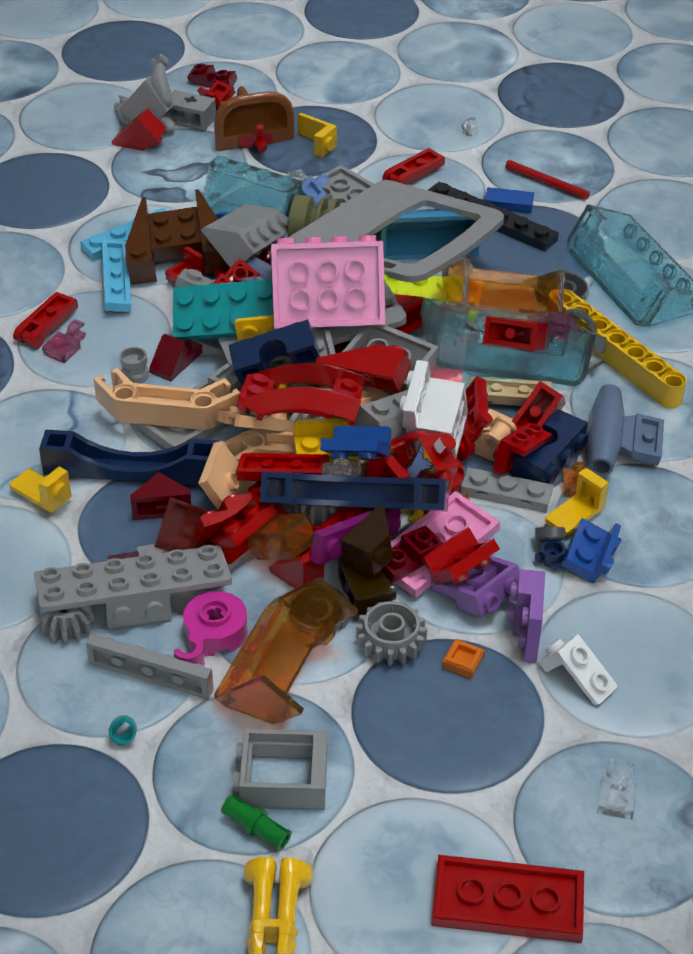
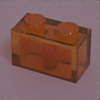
(281, 537)

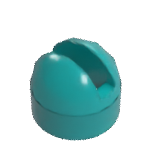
(127, 735)

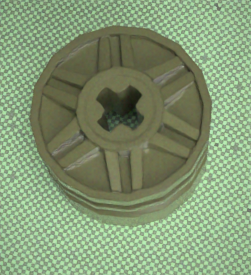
(304, 211)

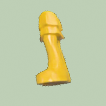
(281, 931)

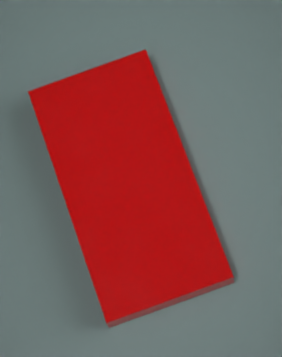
(509, 898)

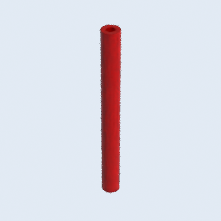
(548, 180)

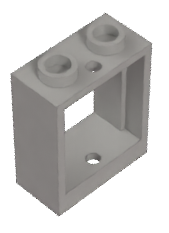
(282, 745)

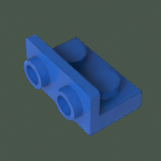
(591, 550)

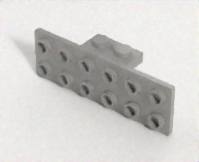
(134, 587)

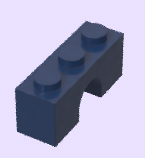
(256, 353)
(547, 460)

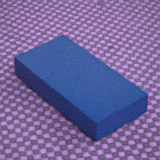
(510, 199)

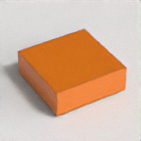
(463, 659)

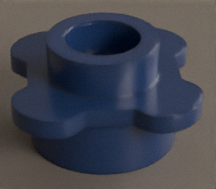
(551, 554)

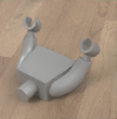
(151, 94)

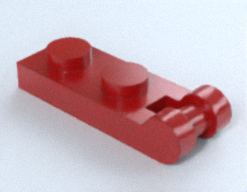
(415, 167)
(45, 319)
(477, 409)

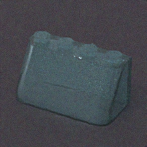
(237, 183)

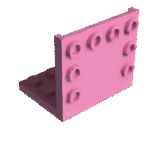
(328, 282)

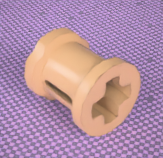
(501, 428)

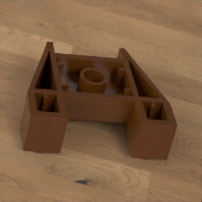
(165, 234)

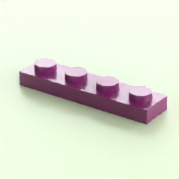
(327, 544)

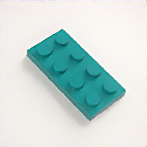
(212, 308)

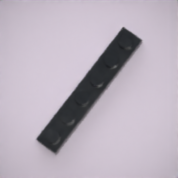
(513, 226)

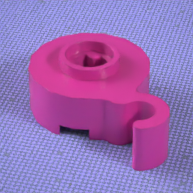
(213, 624)

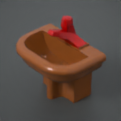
(253, 120)

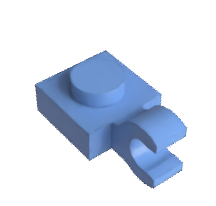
(313, 187)

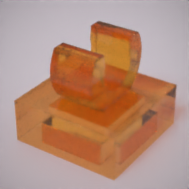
(570, 477)

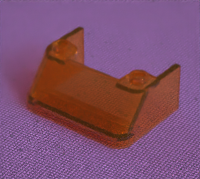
(504, 289)
(278, 649)

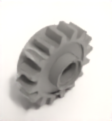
(391, 632)

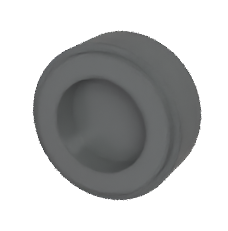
(547, 533)

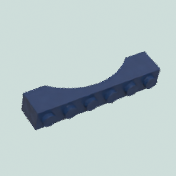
(90, 460)
(354, 492)

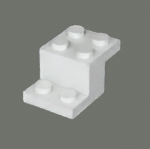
(434, 404)

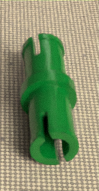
(256, 822)

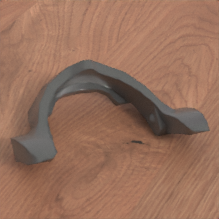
(600, 342)

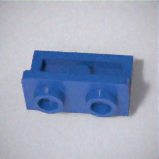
(358, 441)

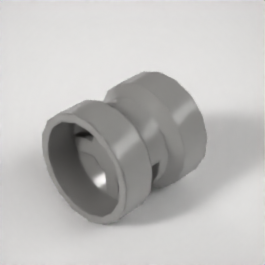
(132, 367)

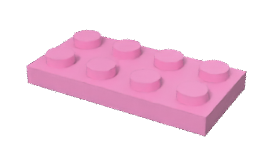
(444, 525)

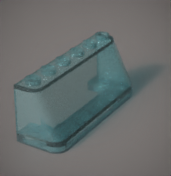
(631, 267)
(460, 333)

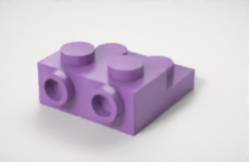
(483, 588)
(527, 611)

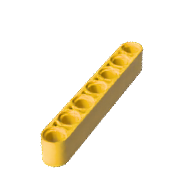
(632, 357)

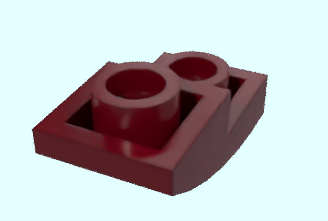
(206, 75)
(409, 554)

